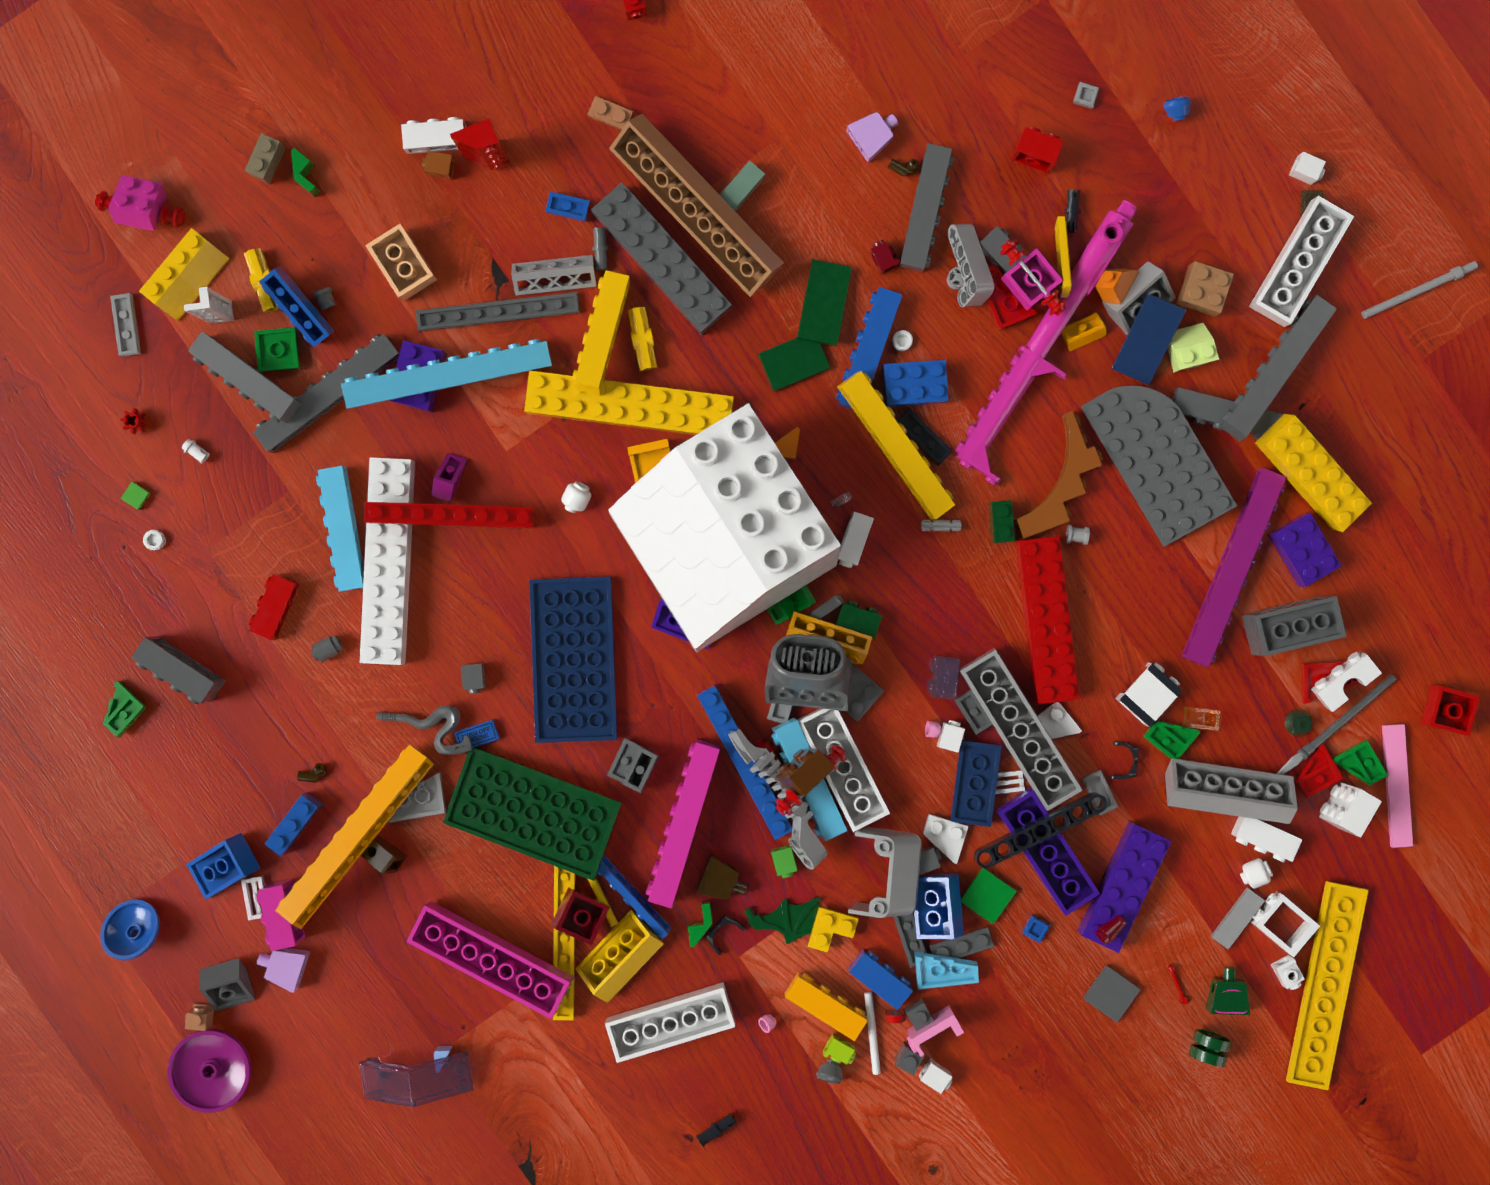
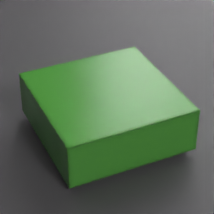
(135, 495)

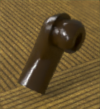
(904, 169)
(314, 775)

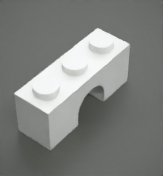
(1330, 689)

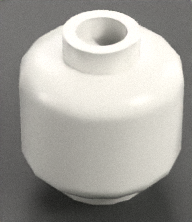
(576, 497)
(1256, 873)

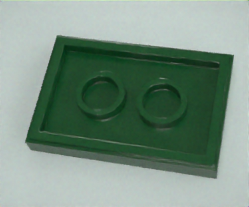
(792, 362)

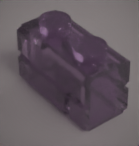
(944, 677)

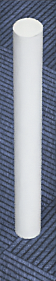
(872, 1033)

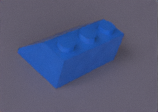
(939, 907)

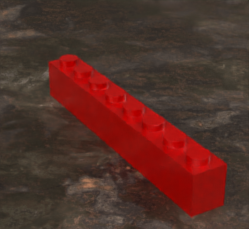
(448, 515)

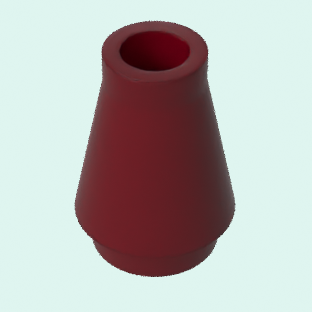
(1108, 931)

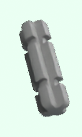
(941, 525)

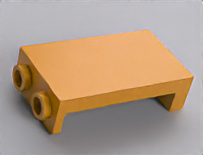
(647, 456)

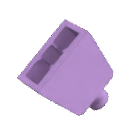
(872, 134)
(285, 967)

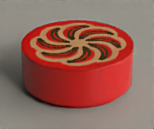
(895, 1016)

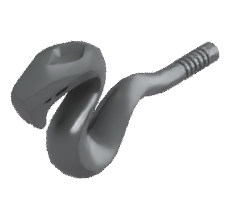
(452, 715)

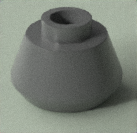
(830, 1072)

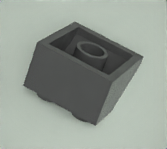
(226, 984)

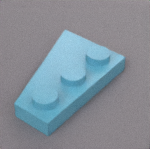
(944, 971)

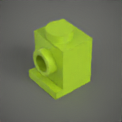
(839, 1050)

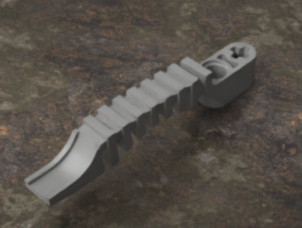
(803, 839)

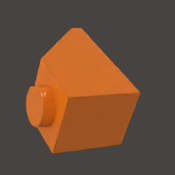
(1115, 284)

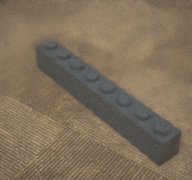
(1278, 367)
(328, 392)

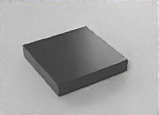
(1111, 993)

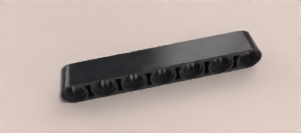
(1050, 829)

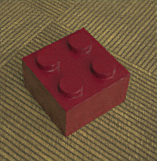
(580, 916)

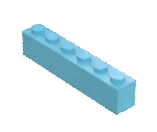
(342, 528)
(820, 802)

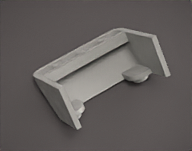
(903, 873)

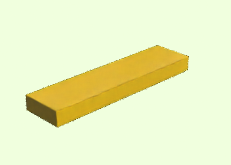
(1063, 256)

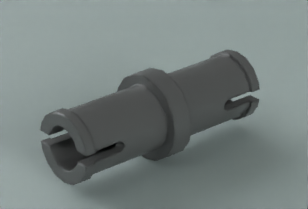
(600, 248)

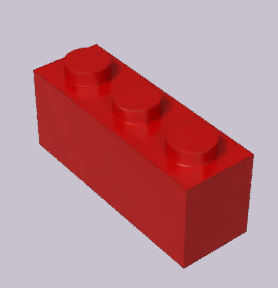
(273, 606)

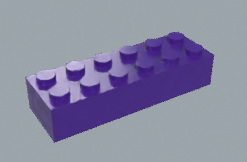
(1051, 858)
(1125, 882)

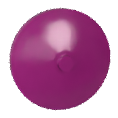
(209, 1070)

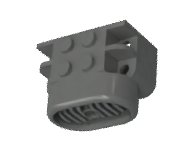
(809, 673)

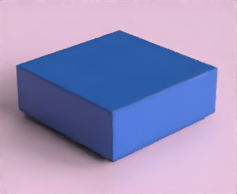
(1035, 929)

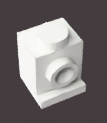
(1282, 969)

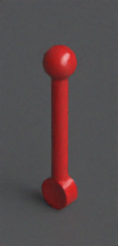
(1183, 999)

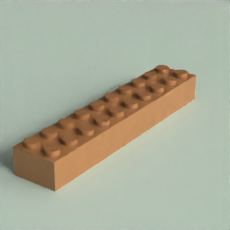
(695, 205)

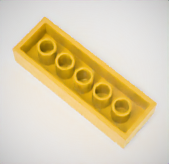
(1313, 472)

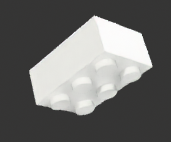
(1349, 809)

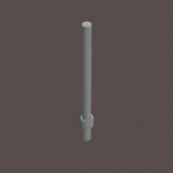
(1454, 274)

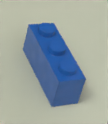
(293, 824)
(880, 978)

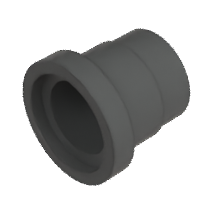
(324, 298)

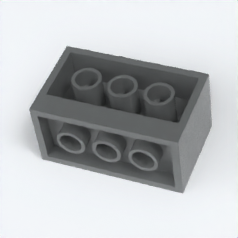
(1294, 625)

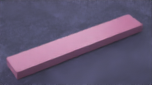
(1397, 785)

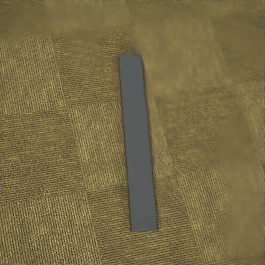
(497, 311)

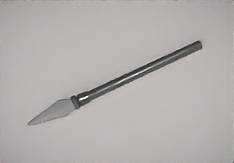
(1309, 748)

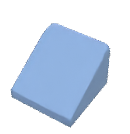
(442, 1051)

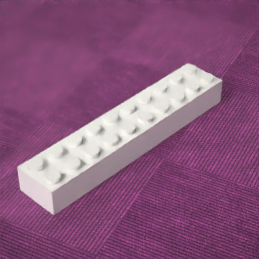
(387, 567)

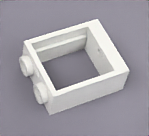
(854, 539)
(1299, 937)

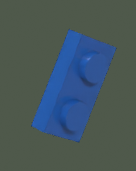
(567, 206)

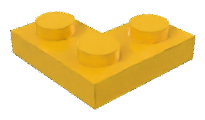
(830, 922)

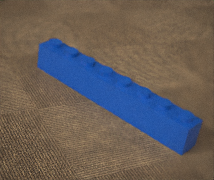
(757, 786)

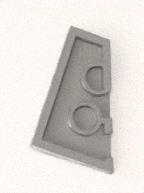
(424, 801)

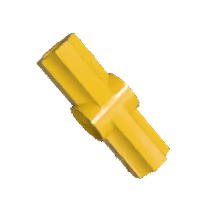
(259, 269)
(642, 338)

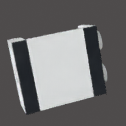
(1150, 694)

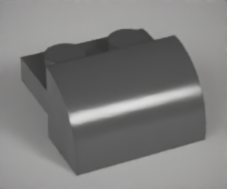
(633, 765)

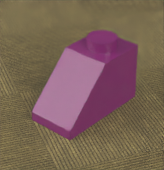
(448, 477)

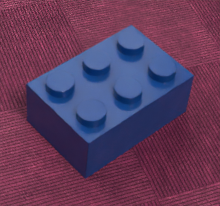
(915, 383)

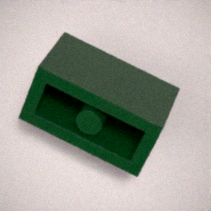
(1001, 522)
(859, 620)

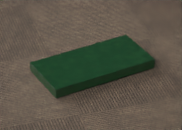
(824, 302)

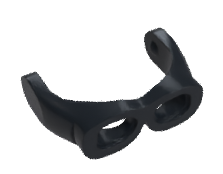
(1132, 772)
(724, 920)

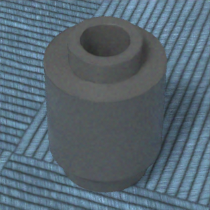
(326, 648)

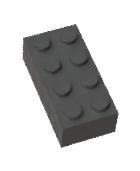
(178, 670)

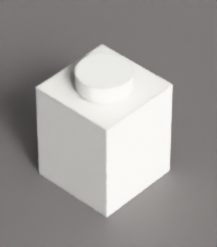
(1307, 168)
(951, 736)
(935, 1076)

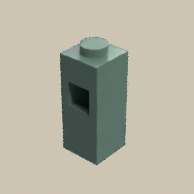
(742, 185)

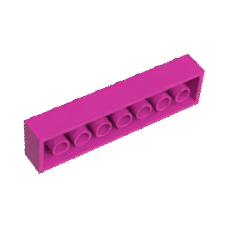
(684, 823)
(490, 959)

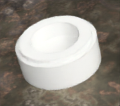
(902, 340)
(154, 540)

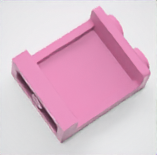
(942, 1020)

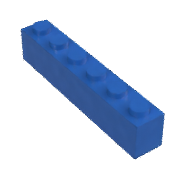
(873, 337)

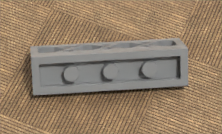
(553, 270)

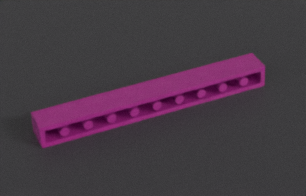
(1233, 567)

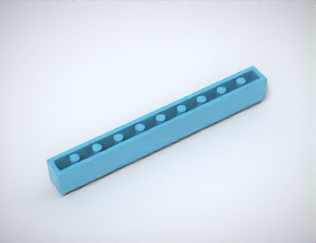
(446, 374)

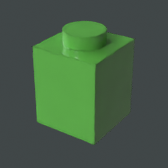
(784, 861)

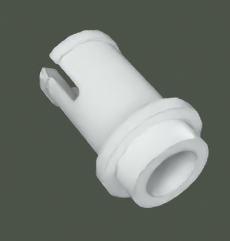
(195, 450)

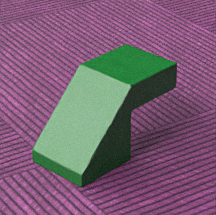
(301, 168)
(793, 603)
(698, 929)

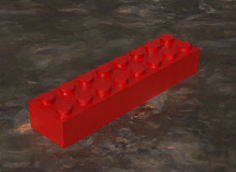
(1047, 620)

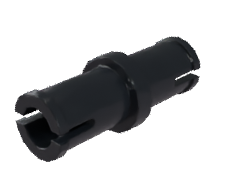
(1072, 210)
(716, 1129)

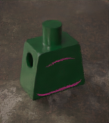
(1228, 994)

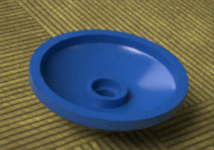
(123, 923)

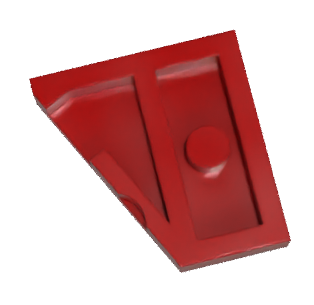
(1318, 773)

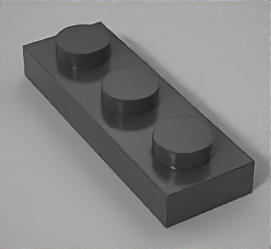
(967, 944)

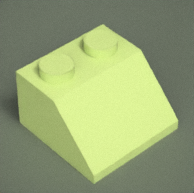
(1192, 348)

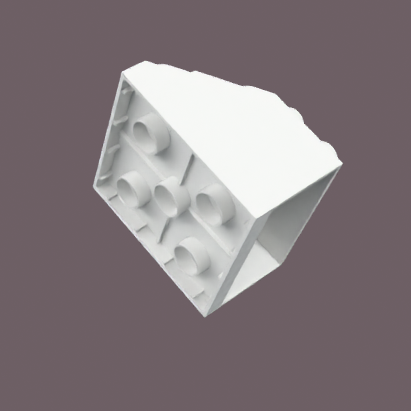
(724, 528)

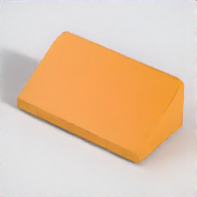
(1083, 331)

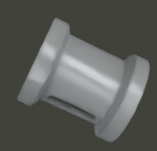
(1077, 534)

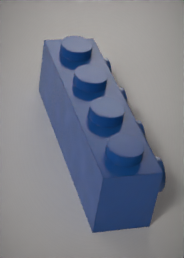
(296, 306)

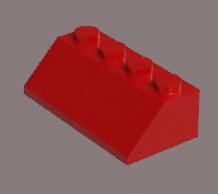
(481, 145)

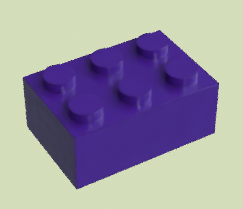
(418, 354)
(1304, 550)

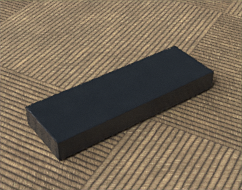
(924, 437)

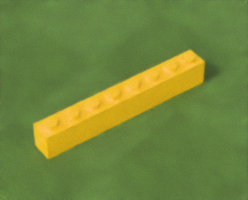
(896, 445)

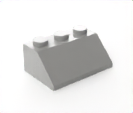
(1149, 280)

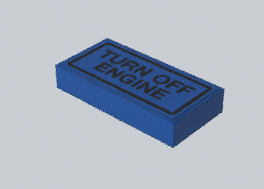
(479, 733)

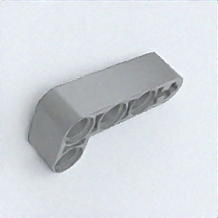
(972, 265)

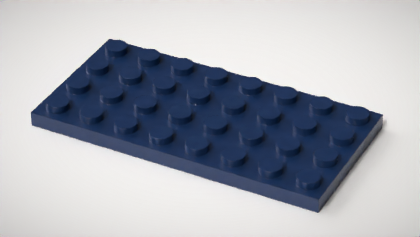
(573, 659)

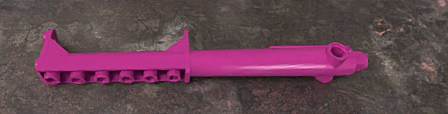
(1031, 358)

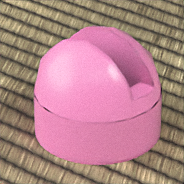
(932, 729)
(767, 1023)

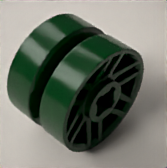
(1210, 1047)

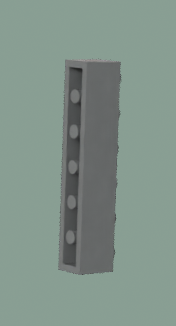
(925, 208)
(245, 377)
(1211, 409)

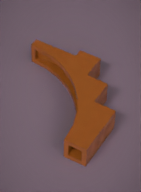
(1078, 459)

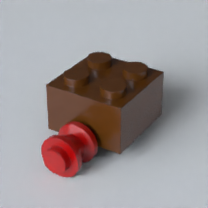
(805, 773)

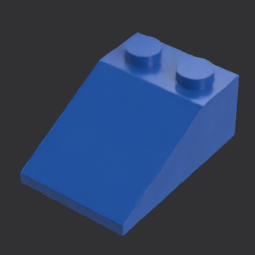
(223, 865)

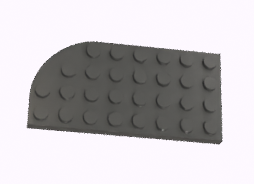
(1159, 459)

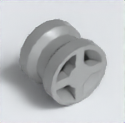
(958, 277)

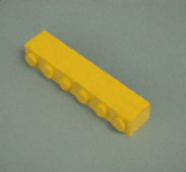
(602, 332)

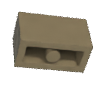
(265, 158)

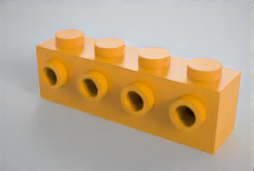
(854, 643)
(826, 1006)

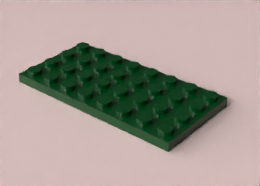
(532, 813)

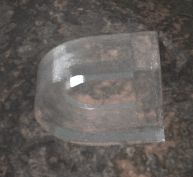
(841, 500)

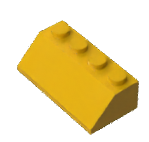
(183, 272)
(618, 957)

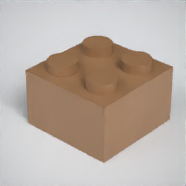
(1204, 289)

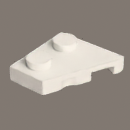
(1058, 721)
(946, 835)

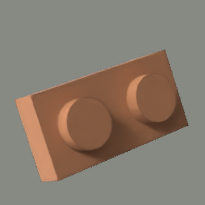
(609, 113)

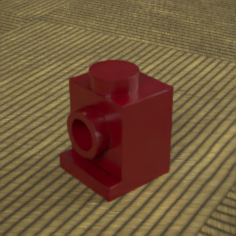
(883, 257)

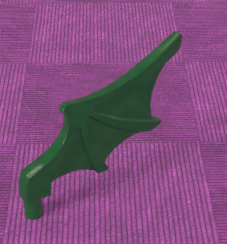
(788, 919)

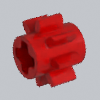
(128, 421)

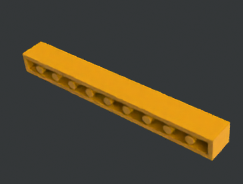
(354, 837)

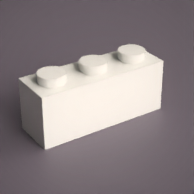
(430, 135)
(1266, 838)

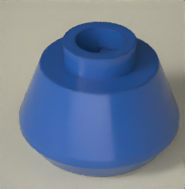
(1177, 107)

